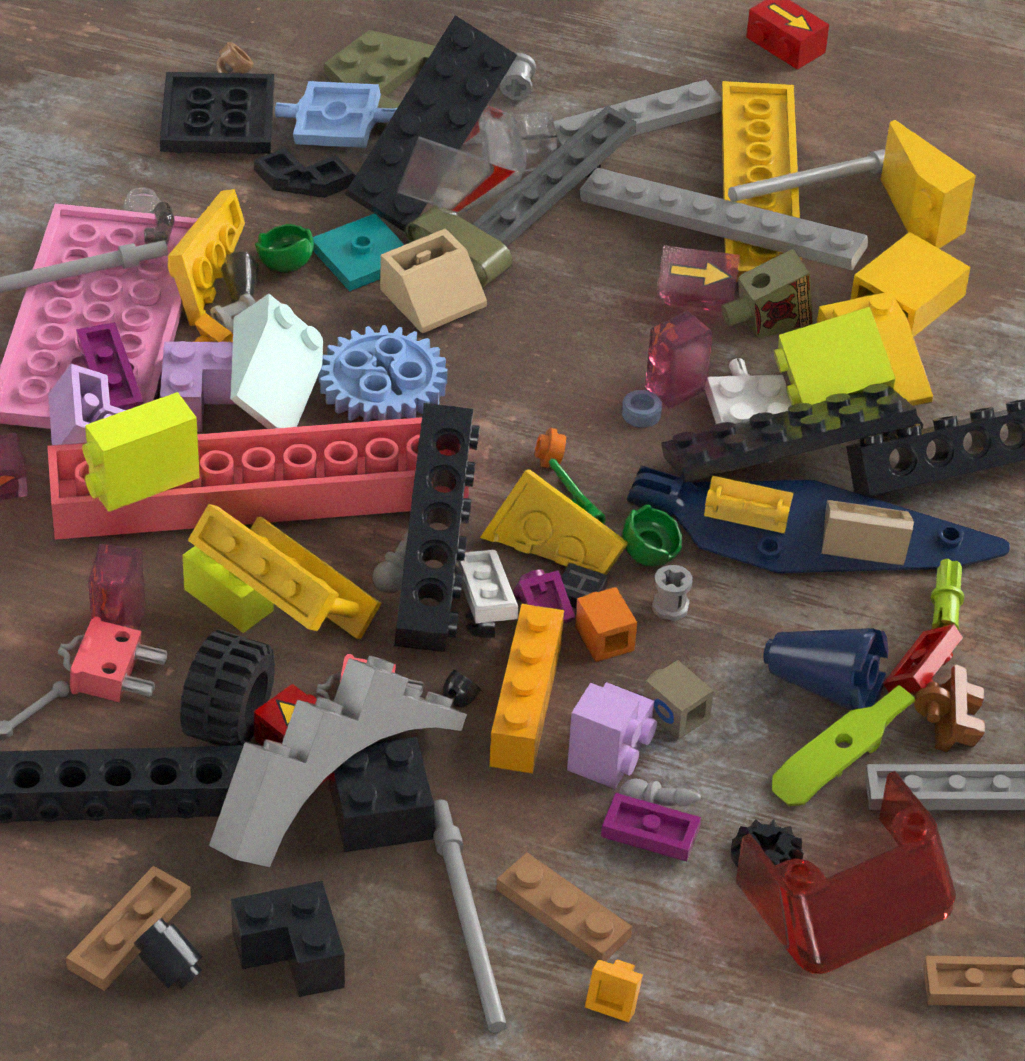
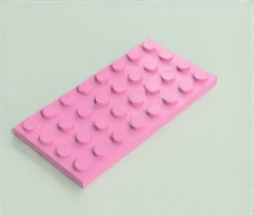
(137, 299)

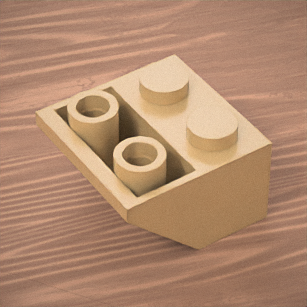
(431, 280)

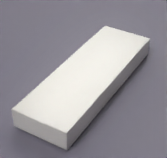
(487, 587)

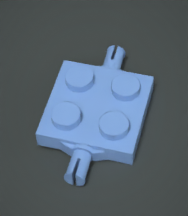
(335, 114)

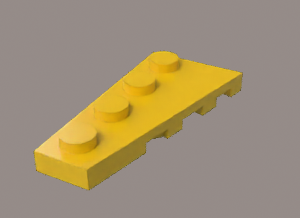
(202, 251)

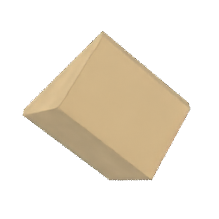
(866, 532)

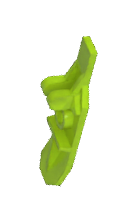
(822, 758)

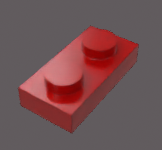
(924, 659)

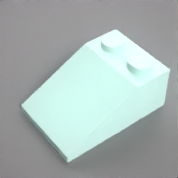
(274, 363)

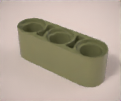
(486, 253)

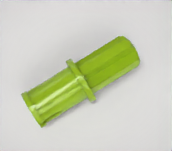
(947, 595)

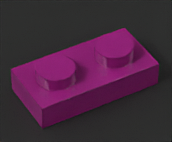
(651, 827)

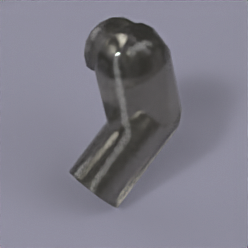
(164, 224)

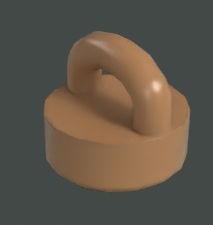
(235, 58)

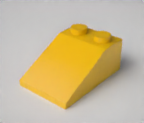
(926, 187)
(897, 340)

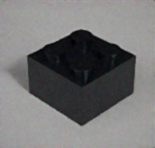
(383, 796)

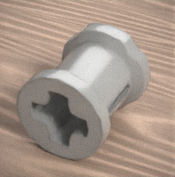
(517, 81)
(224, 314)
(672, 599)

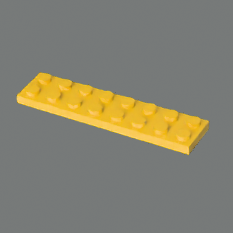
(757, 147)

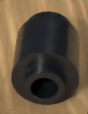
(169, 954)

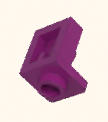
(544, 591)

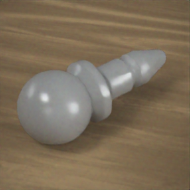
(389, 573)
(657, 795)

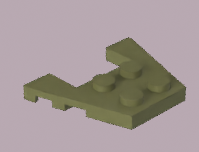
(381, 61)

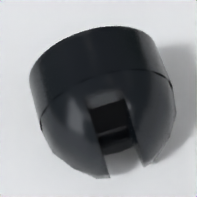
(481, 630)
(462, 687)

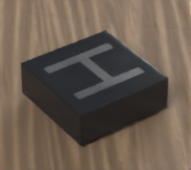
(581, 582)

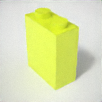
(833, 358)
(141, 452)

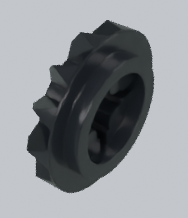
(787, 845)

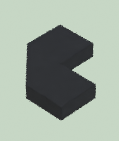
(287, 174)

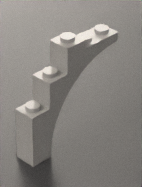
(321, 736)

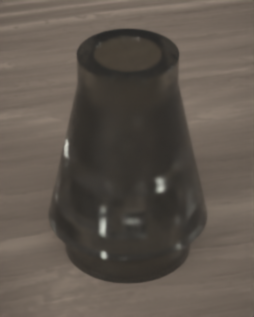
(240, 274)

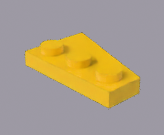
(552, 526)

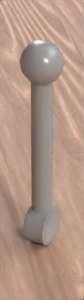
(59, 689)

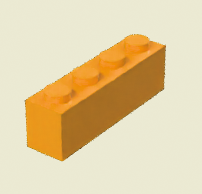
(526, 688)

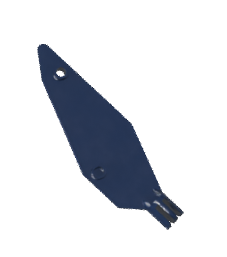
(801, 544)

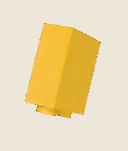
(918, 276)

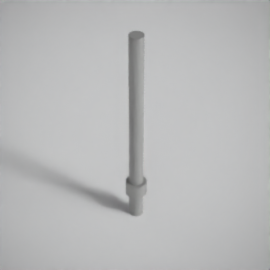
(871, 163)
(126, 256)
(449, 845)

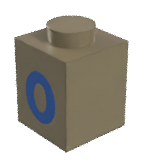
(679, 699)

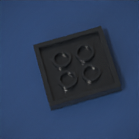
(217, 113)

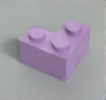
(198, 374)
(78, 400)
(608, 732)

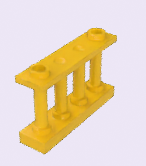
(284, 572)

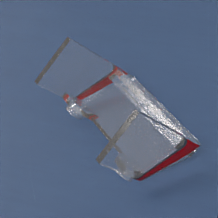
(469, 176)

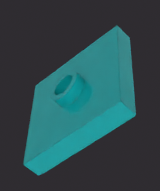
(356, 250)

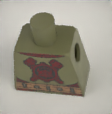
(773, 297)

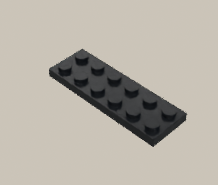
(437, 107)
(788, 432)

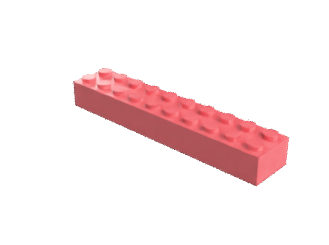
(256, 474)

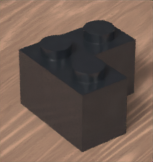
(293, 927)

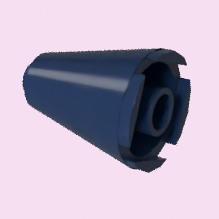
(831, 663)

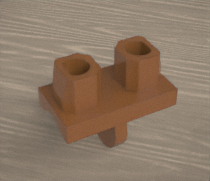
(948, 709)

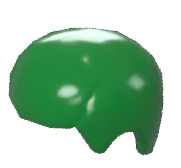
(285, 248)
(651, 536)

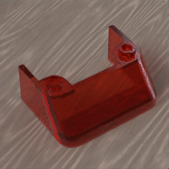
(863, 907)

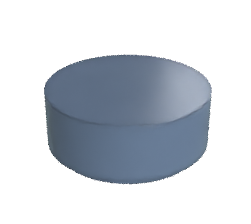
(641, 408)

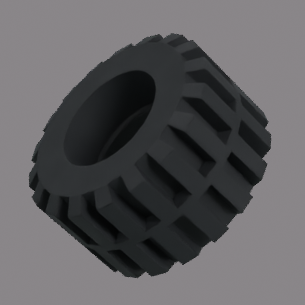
(225, 687)

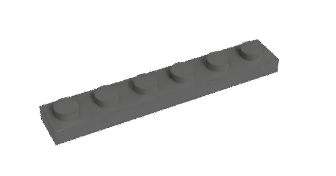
(556, 175)

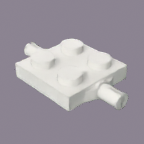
(742, 395)

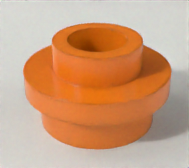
(550, 446)

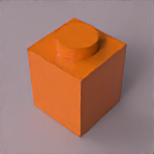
(605, 624)

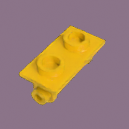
(748, 504)

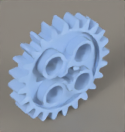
(382, 375)

